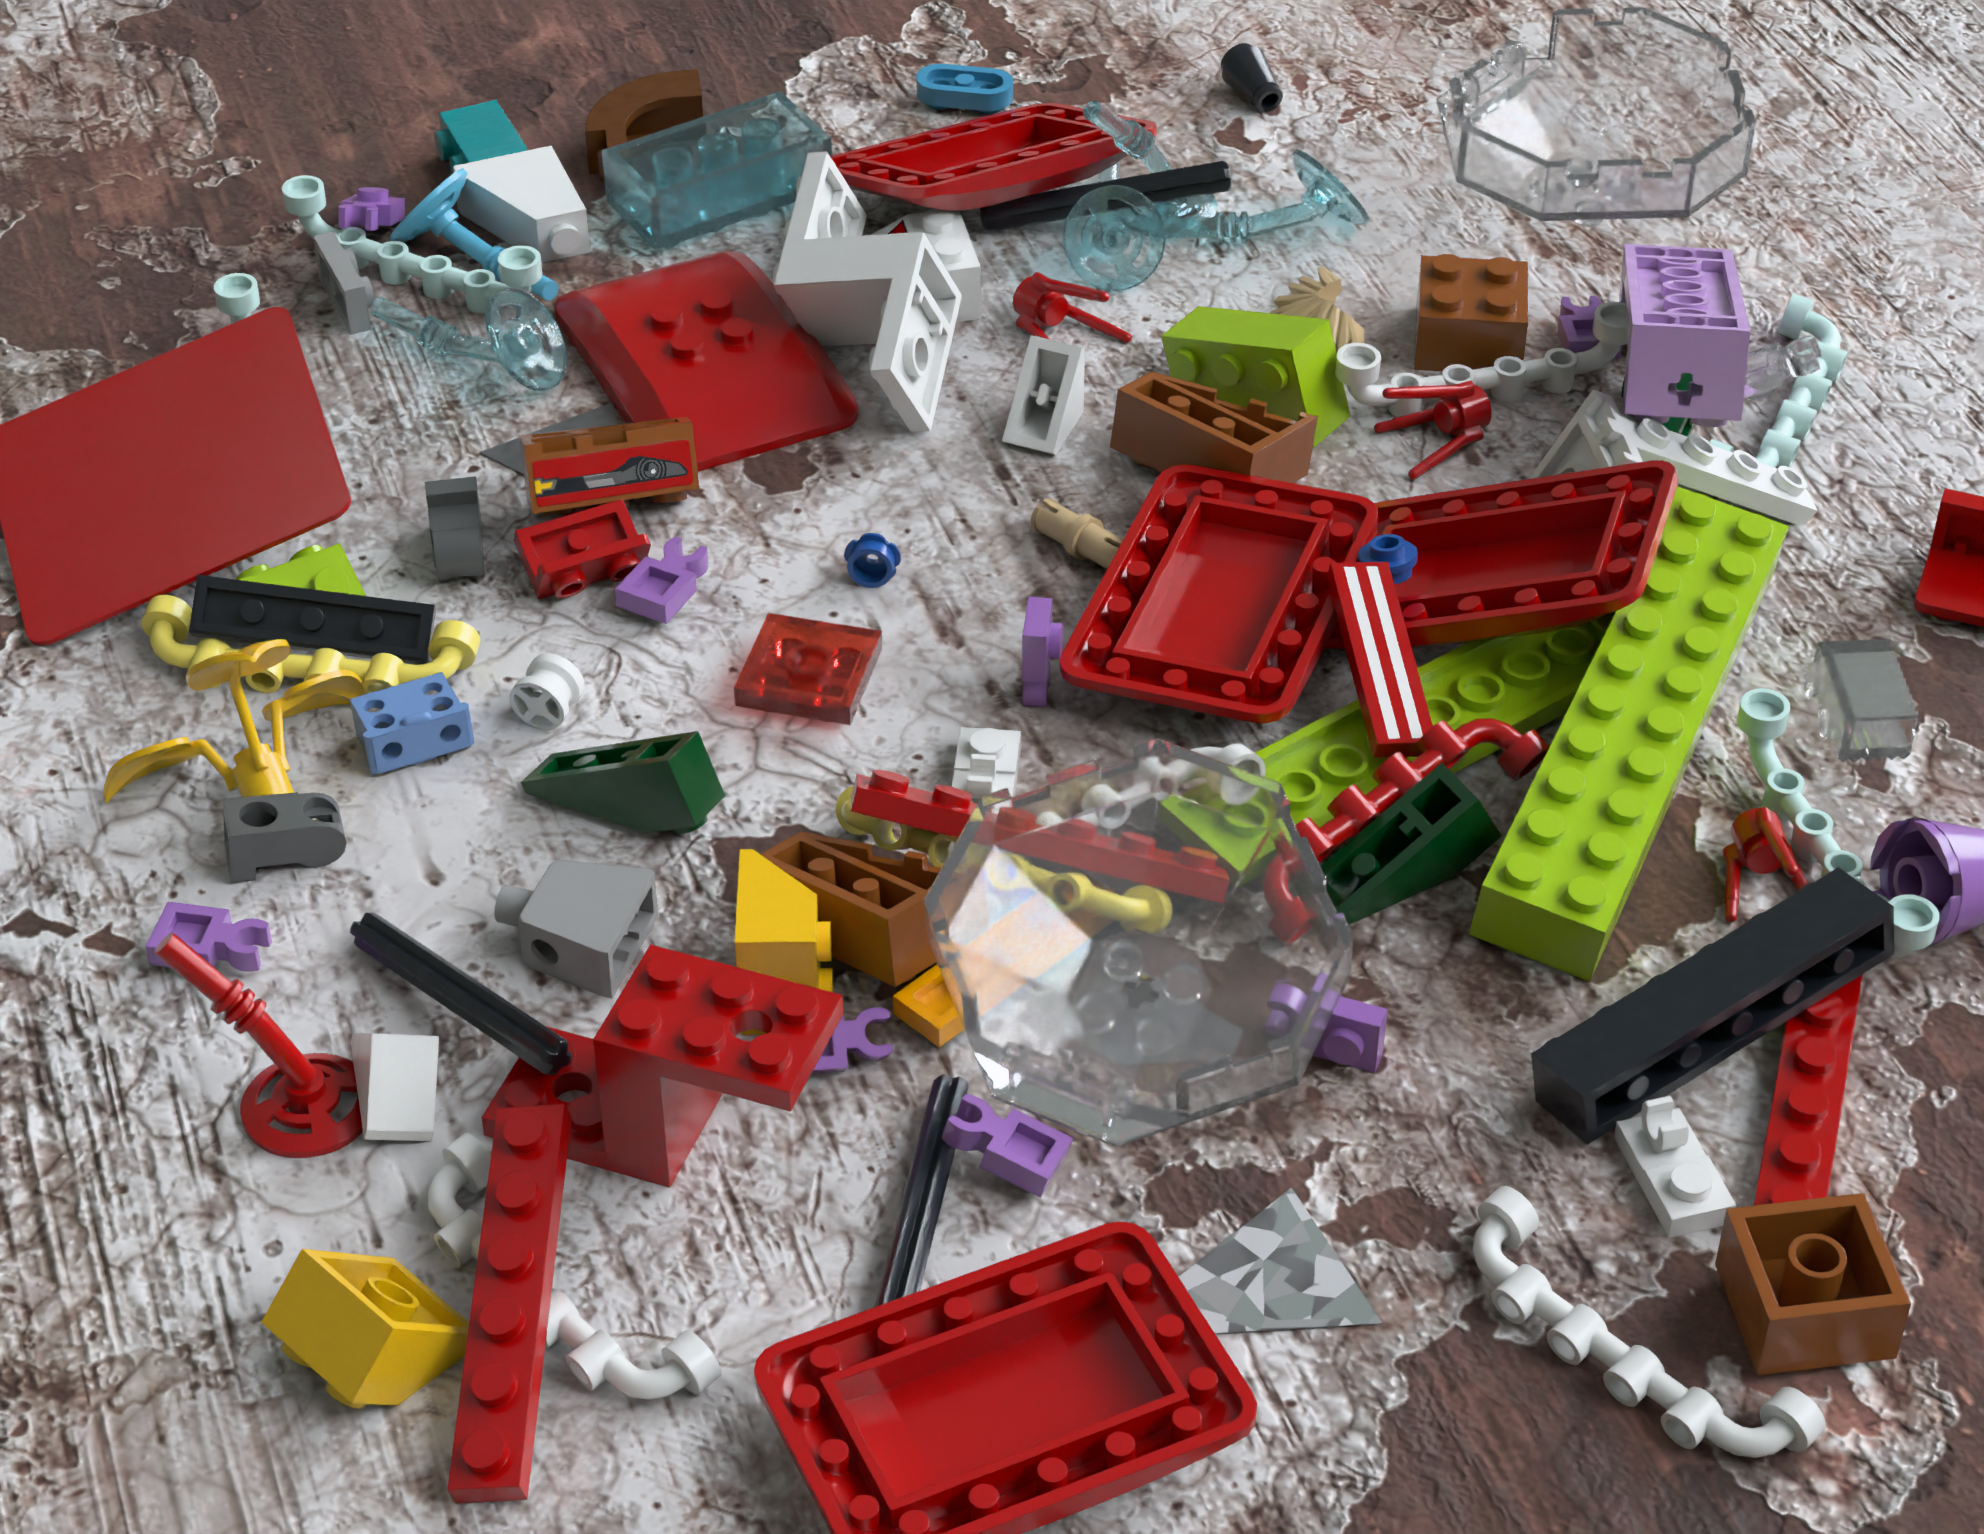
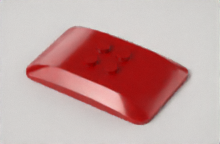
(986, 158)
(709, 347)
(1527, 552)
(1219, 594)
(1007, 1392)

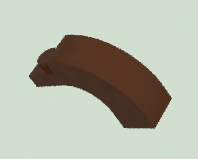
(641, 110)

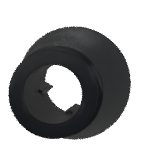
(1250, 75)

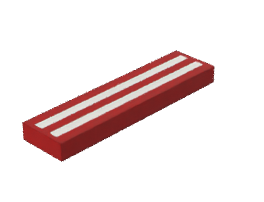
(1380, 657)

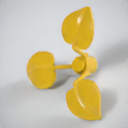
(256, 768)

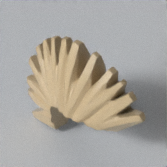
(1317, 301)

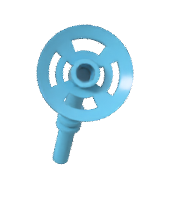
(437, 215)

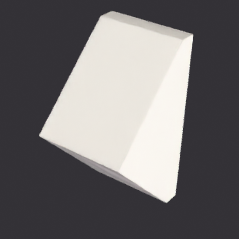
(1047, 396)
(396, 1085)

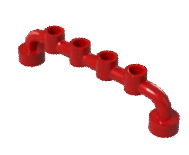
(1397, 775)

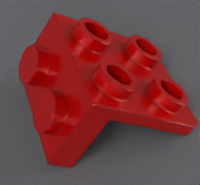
(1955, 563)

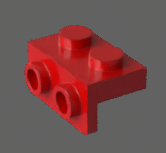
(580, 550)

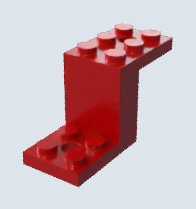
(672, 1056)

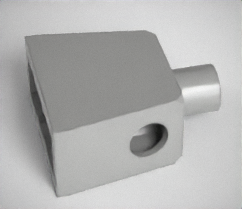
(582, 921)

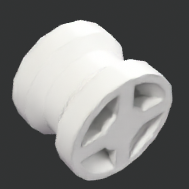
(547, 691)

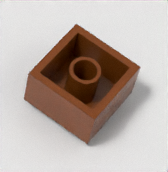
(1470, 311)
(1812, 1284)

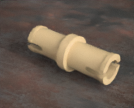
(1080, 535)

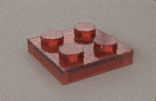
(808, 668)

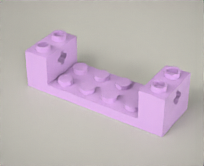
(1684, 319)

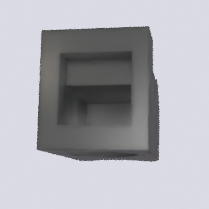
(455, 527)
(281, 831)

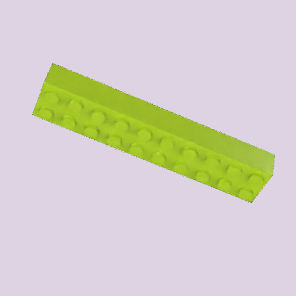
(1628, 739)

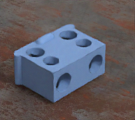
(411, 724)

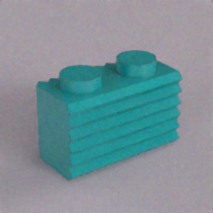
(476, 134)

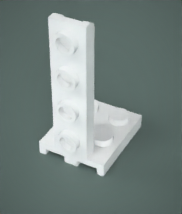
(1606, 438)

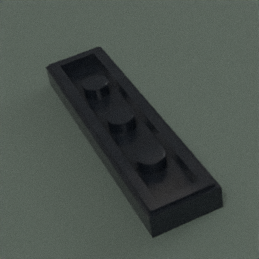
(311, 619)

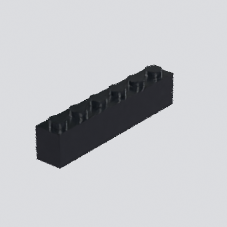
(1712, 1004)

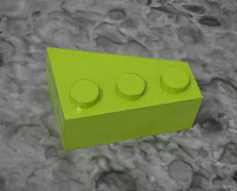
(1261, 358)

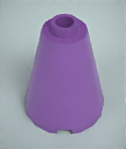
(1935, 863)

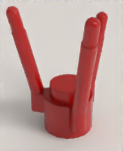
(1043, 304)
(1460, 412)
(1760, 847)

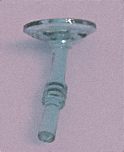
(1141, 145)
(1322, 195)
(1113, 235)
(510, 342)

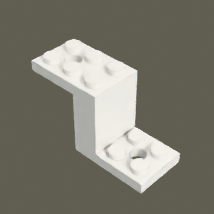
(868, 290)

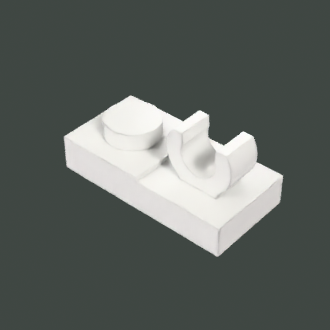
(986, 761)
(1673, 1169)

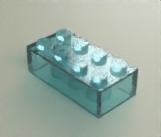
(712, 170)

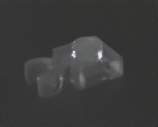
(1772, 364)

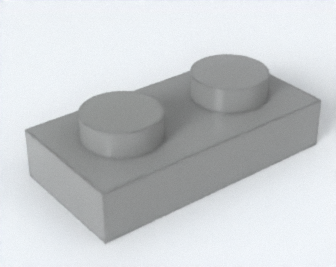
(341, 280)

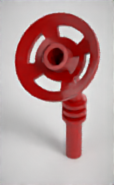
(302, 1084)

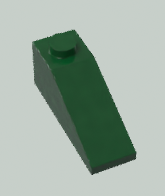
(634, 783)
(1410, 847)

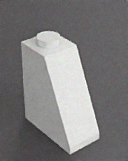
(526, 202)

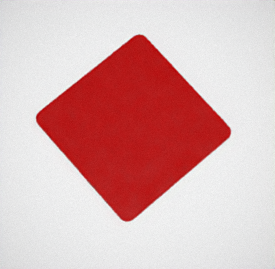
(165, 475)

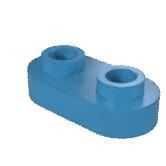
(964, 87)

